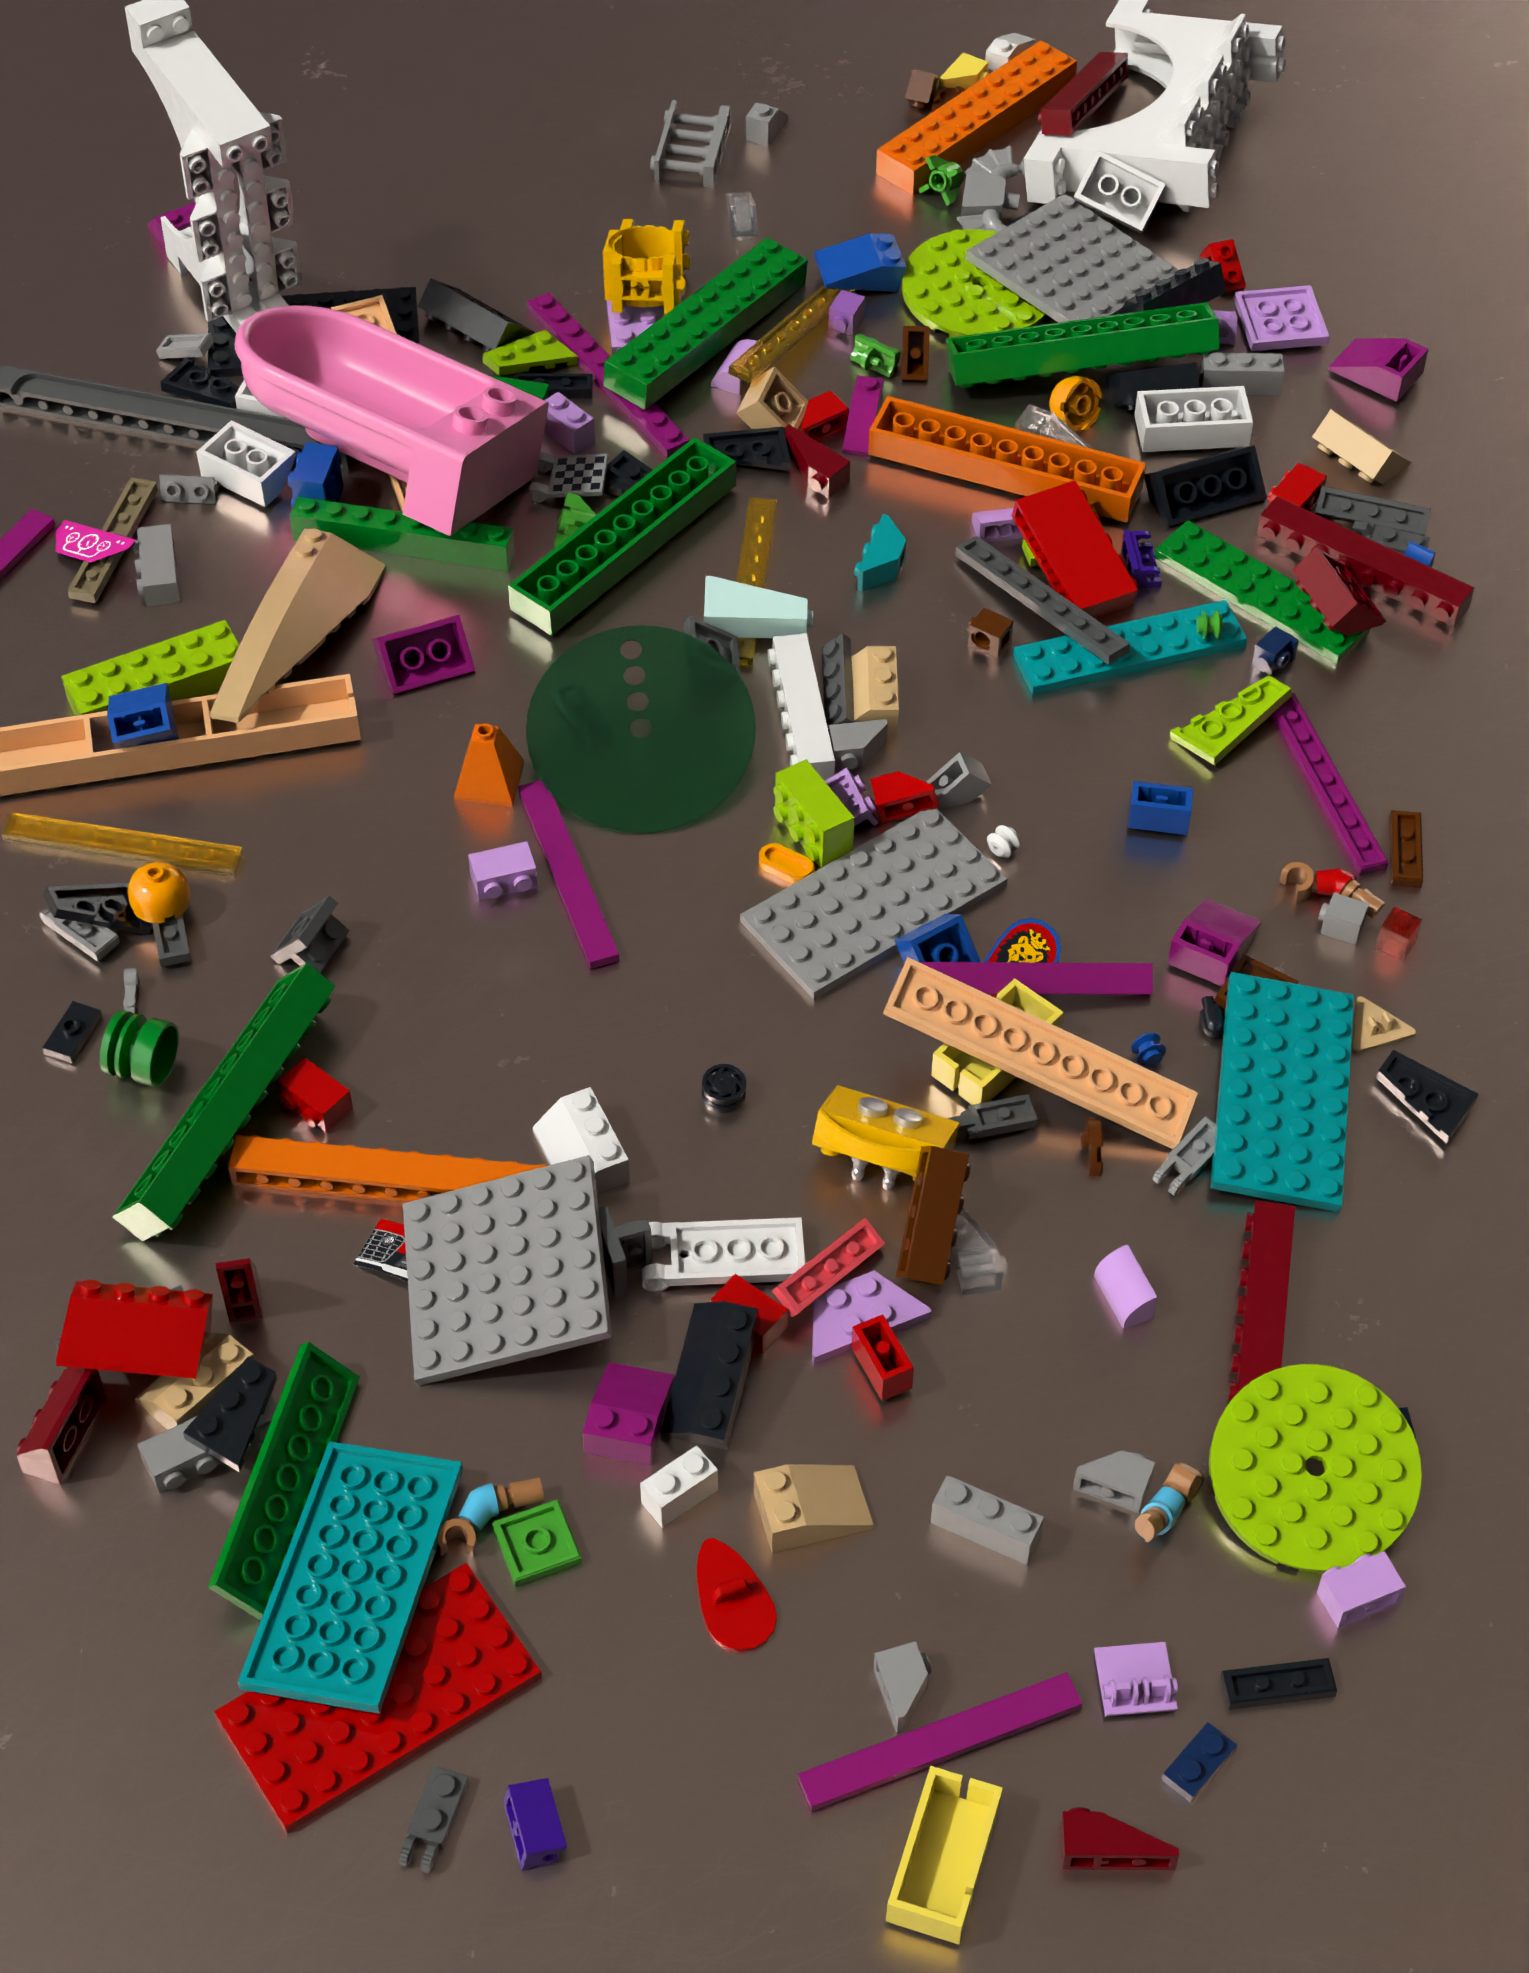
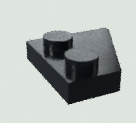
(624, 473)

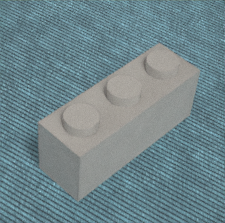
(1257, 372)
(156, 565)
(987, 1519)

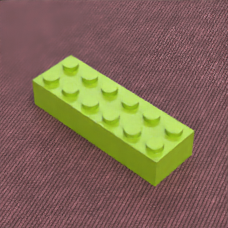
(189, 664)

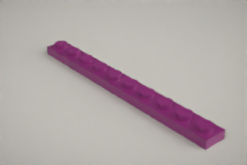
(592, 358)

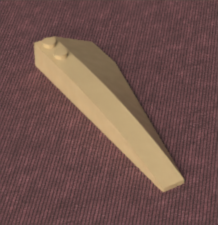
(305, 602)

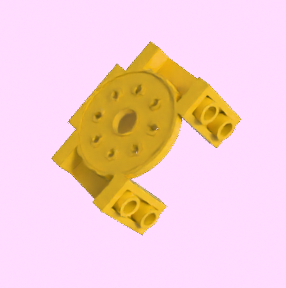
(645, 265)

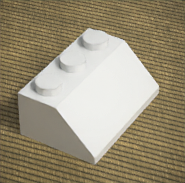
(1119, 192)
(246, 463)
(578, 1129)

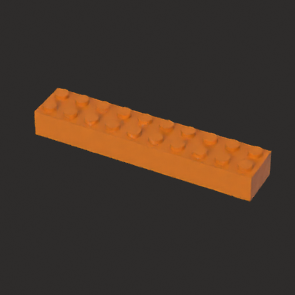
(976, 115)
(1003, 456)

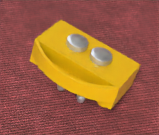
(879, 1133)

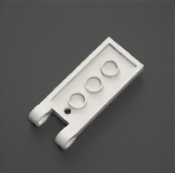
(719, 1249)

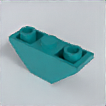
(882, 556)

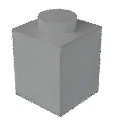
(1343, 918)

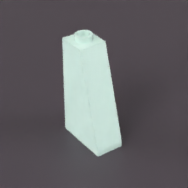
(753, 610)

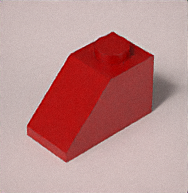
(824, 416)
(902, 796)

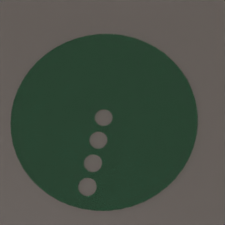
(649, 783)

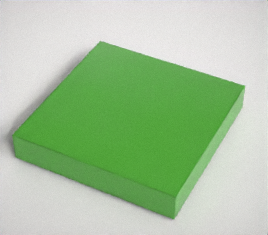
(536, 1542)

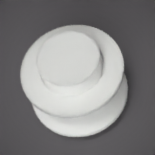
(1003, 841)

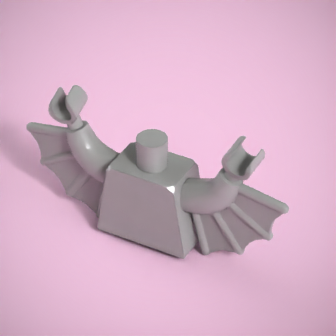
(985, 190)

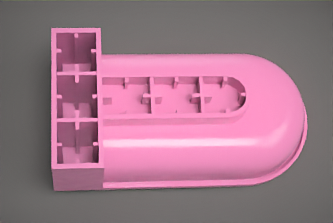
(396, 407)

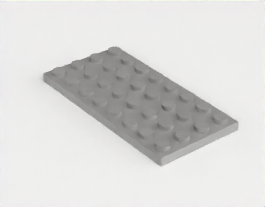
(866, 899)

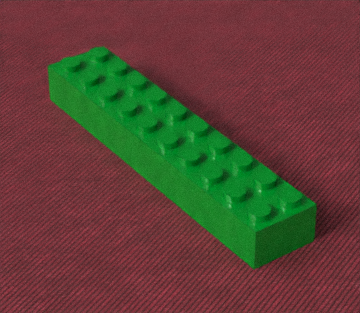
(704, 323)
(1082, 344)
(622, 536)
(224, 1103)

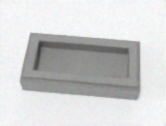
(185, 345)

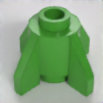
(944, 178)
(572, 519)

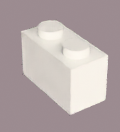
(679, 1486)

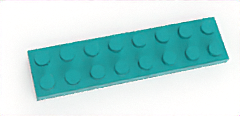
(1152, 641)

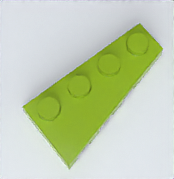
(1231, 721)

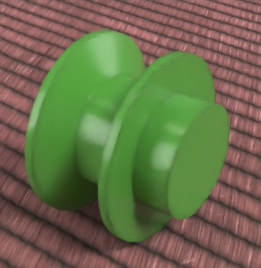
(1209, 624)

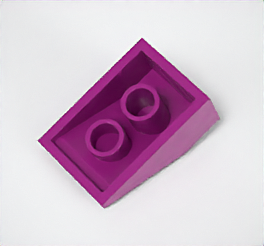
(627, 1413)

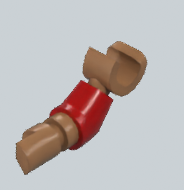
(1329, 882)

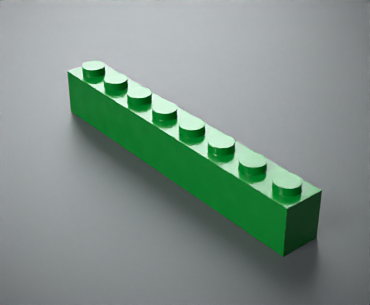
(400, 535)

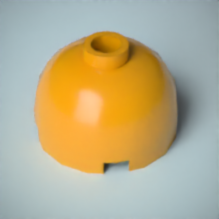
(1076, 402)
(158, 892)

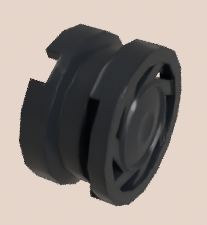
(725, 1089)

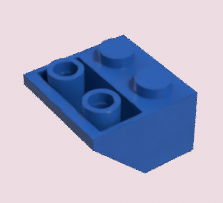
(142, 717)
(1160, 807)

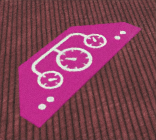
(88, 542)

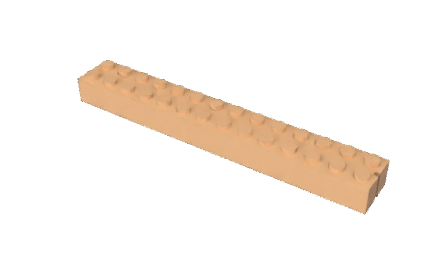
(82, 747)

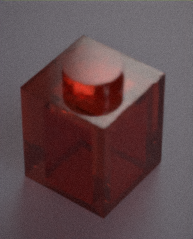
(1398, 934)

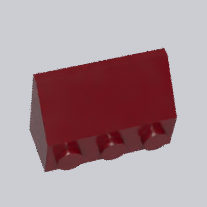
(1336, 594)
(62, 1424)

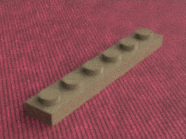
(122, 521)

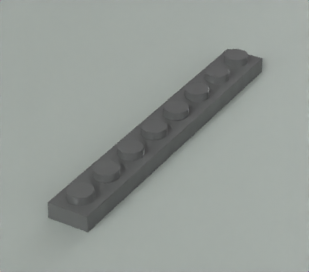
(1043, 600)

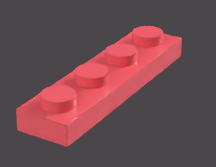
(828, 1267)

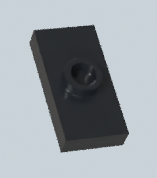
(72, 1032)

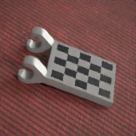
(572, 474)

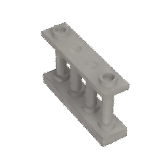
(711, 153)

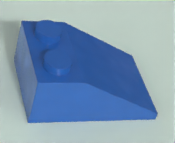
(862, 263)

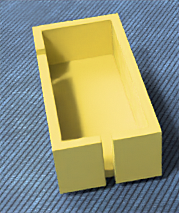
(975, 1078)
(944, 1855)

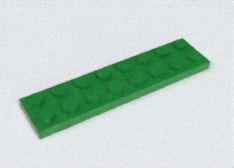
(1253, 588)
(282, 1477)

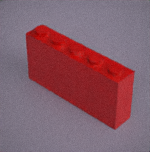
(1074, 549)

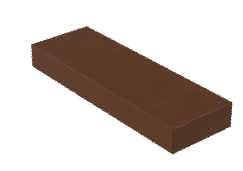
(1406, 849)

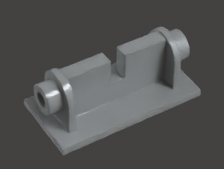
(188, 489)

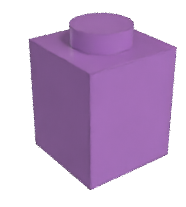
(846, 312)

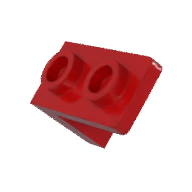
(1226, 254)

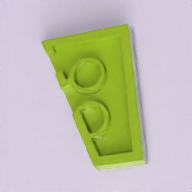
(531, 351)

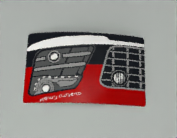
(385, 1250)

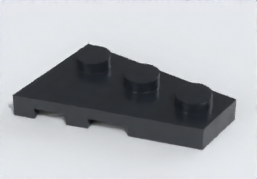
(199, 385)
(753, 447)
(95, 905)
(1428, 1094)
(230, 1417)

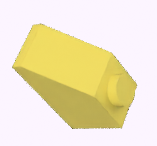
(964, 72)

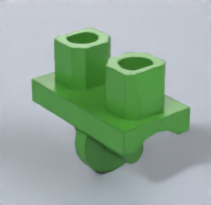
(875, 355)

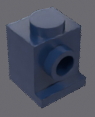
(1275, 650)

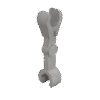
(131, 983)

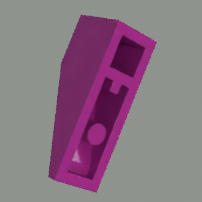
(864, 407)

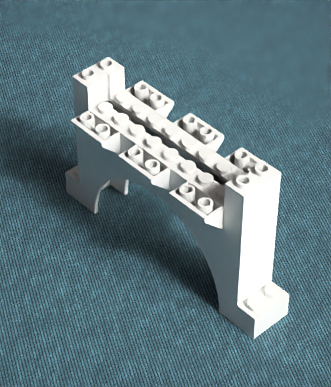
(219, 131)
(1183, 131)

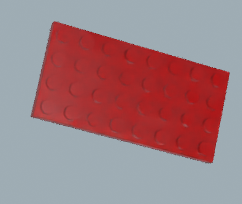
(449, 1672)

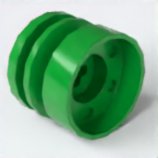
(139, 1048)

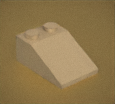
(810, 1504)

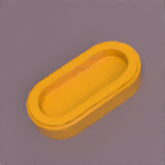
(785, 863)

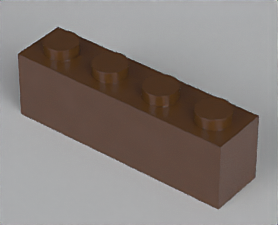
(933, 1215)

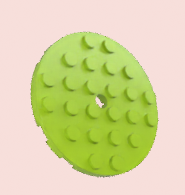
(943, 293)
(1305, 1518)

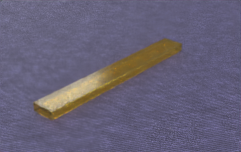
(784, 335)
(755, 558)
(122, 843)

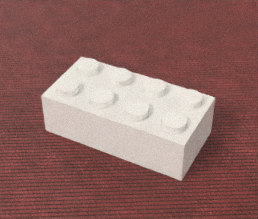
(1193, 418)

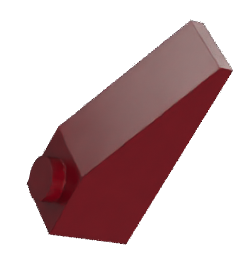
(819, 466)
(240, 1289)
(1103, 1843)

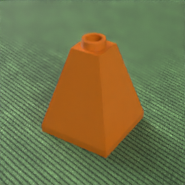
(489, 768)

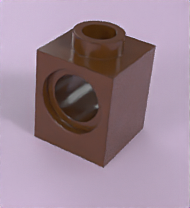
(990, 632)

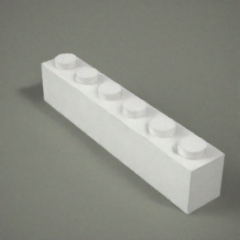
(801, 703)

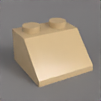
(772, 402)

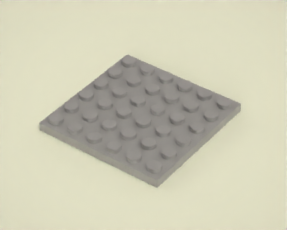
(1069, 262)
(505, 1270)

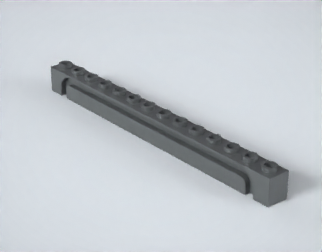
(140, 410)

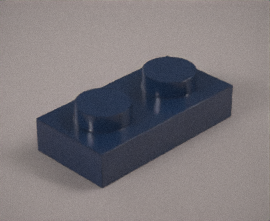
(1199, 1762)

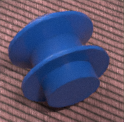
(1148, 1049)

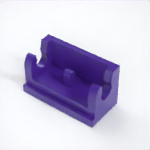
(1140, 559)
(534, 1823)

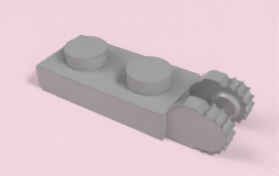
(90, 938)
(1189, 1155)

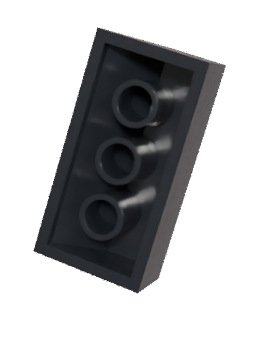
(1188, 286)
(470, 316)
(1206, 485)
(711, 1373)

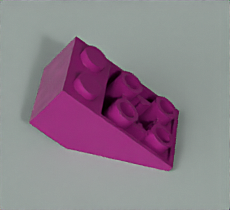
(1382, 364)
(1212, 941)

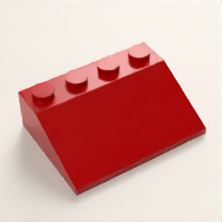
(135, 1329)

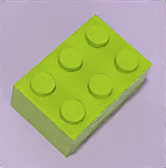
(813, 813)

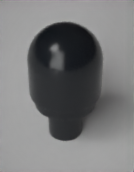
(1211, 1018)

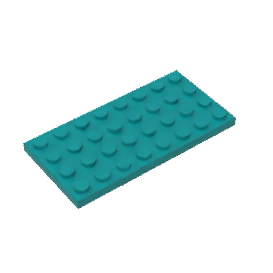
(1283, 1092)
(352, 1577)

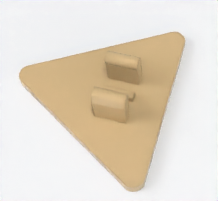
(1377, 1027)

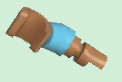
(1169, 1501)
(483, 1505)

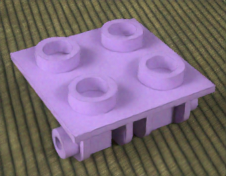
(1135, 1679)

